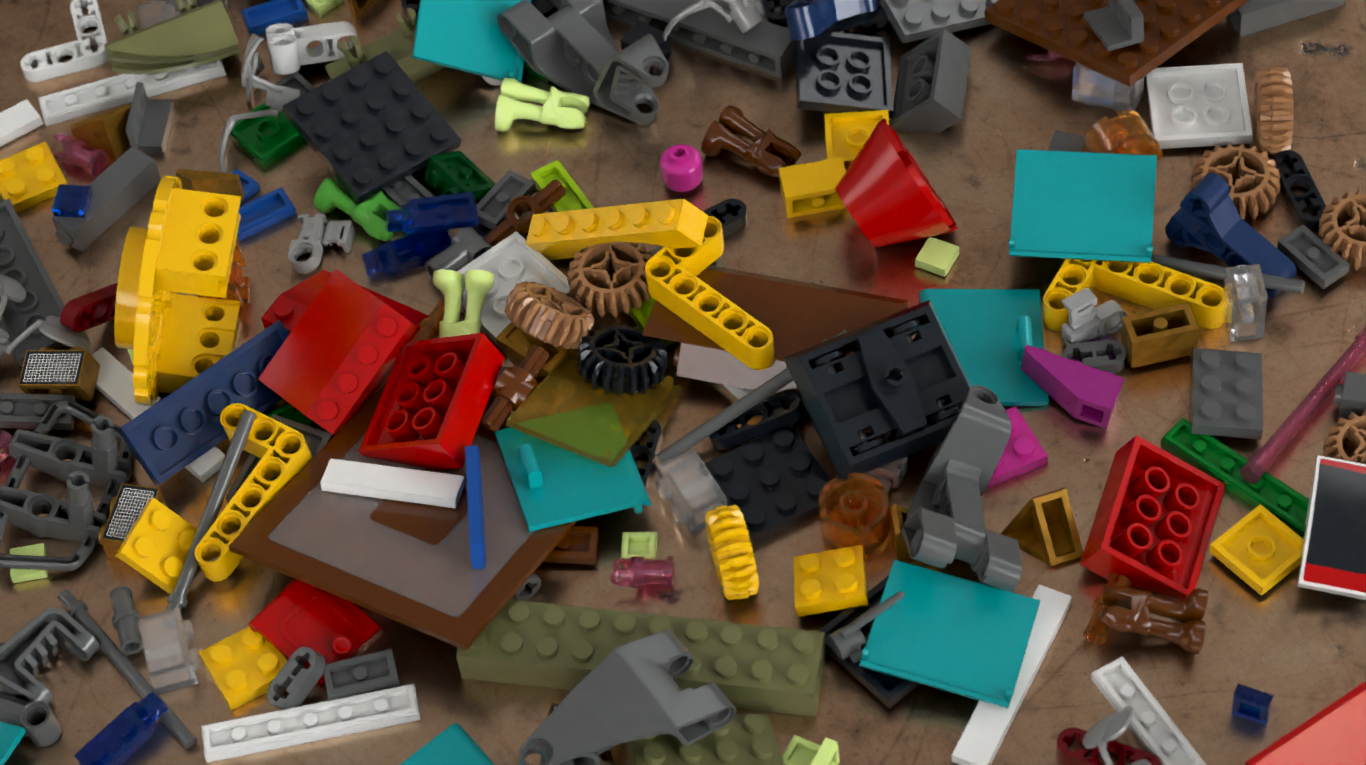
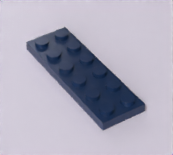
(189, 418)

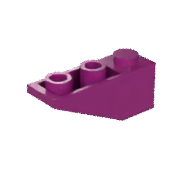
(1078, 388)

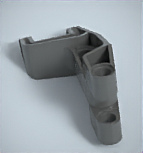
(581, 56)
(948, 509)
(30, 650)
(629, 700)

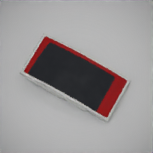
(1335, 530)

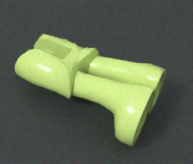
(558, 107)
(453, 284)

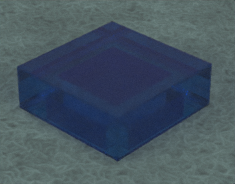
(72, 201)
(1252, 704)

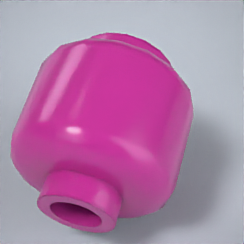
(681, 168)

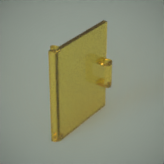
(586, 419)

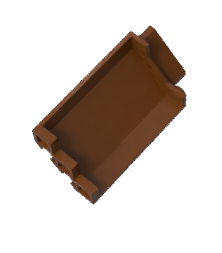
(793, 310)

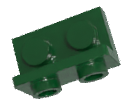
(456, 174)

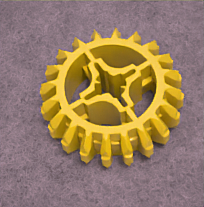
(732, 552)

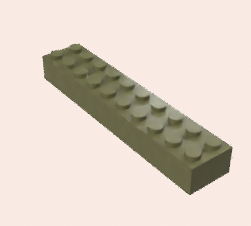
(563, 643)

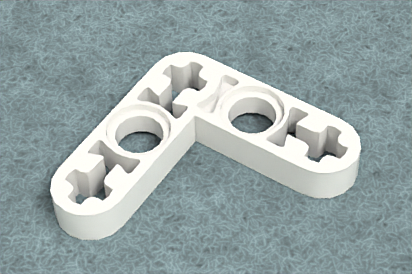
(81, 49)

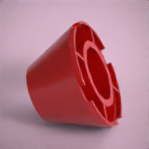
(891, 193)

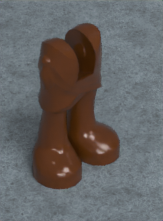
(765, 152)
(1131, 610)

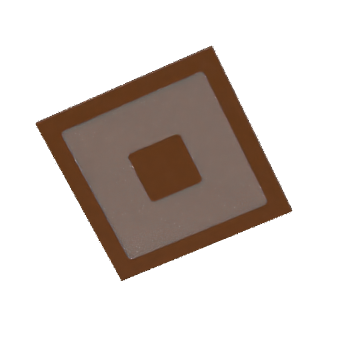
(401, 554)

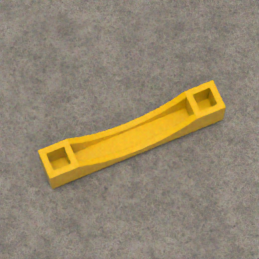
(656, 223)

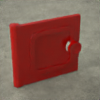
(315, 620)

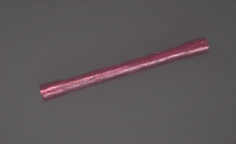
(1265, 456)

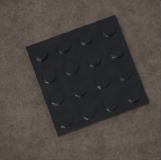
(371, 126)

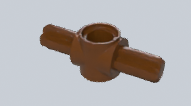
(536, 205)
(513, 388)

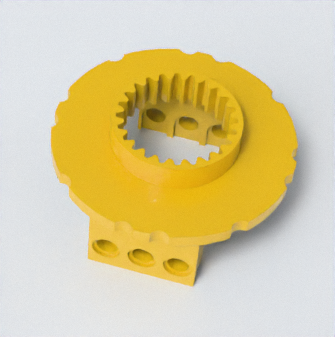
(186, 252)

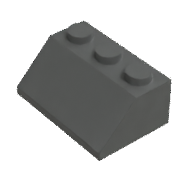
(931, 85)

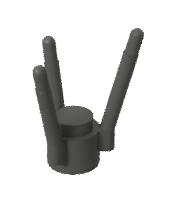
(849, 639)

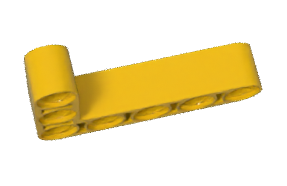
(1137, 282)
(674, 284)
(257, 488)

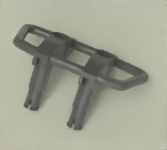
(88, 466)

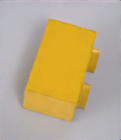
(811, 187)

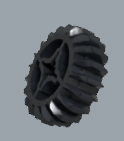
(621, 360)

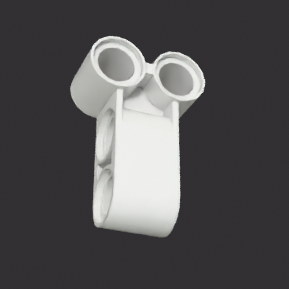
(289, 50)

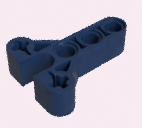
(812, 17)
(1214, 225)

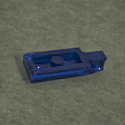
(434, 214)
(406, 252)
(124, 733)

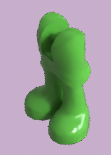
(368, 214)

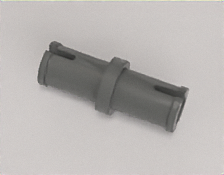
(126, 620)

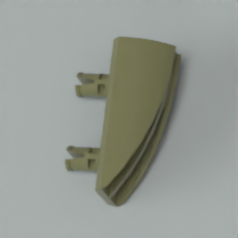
(175, 44)
(397, 44)

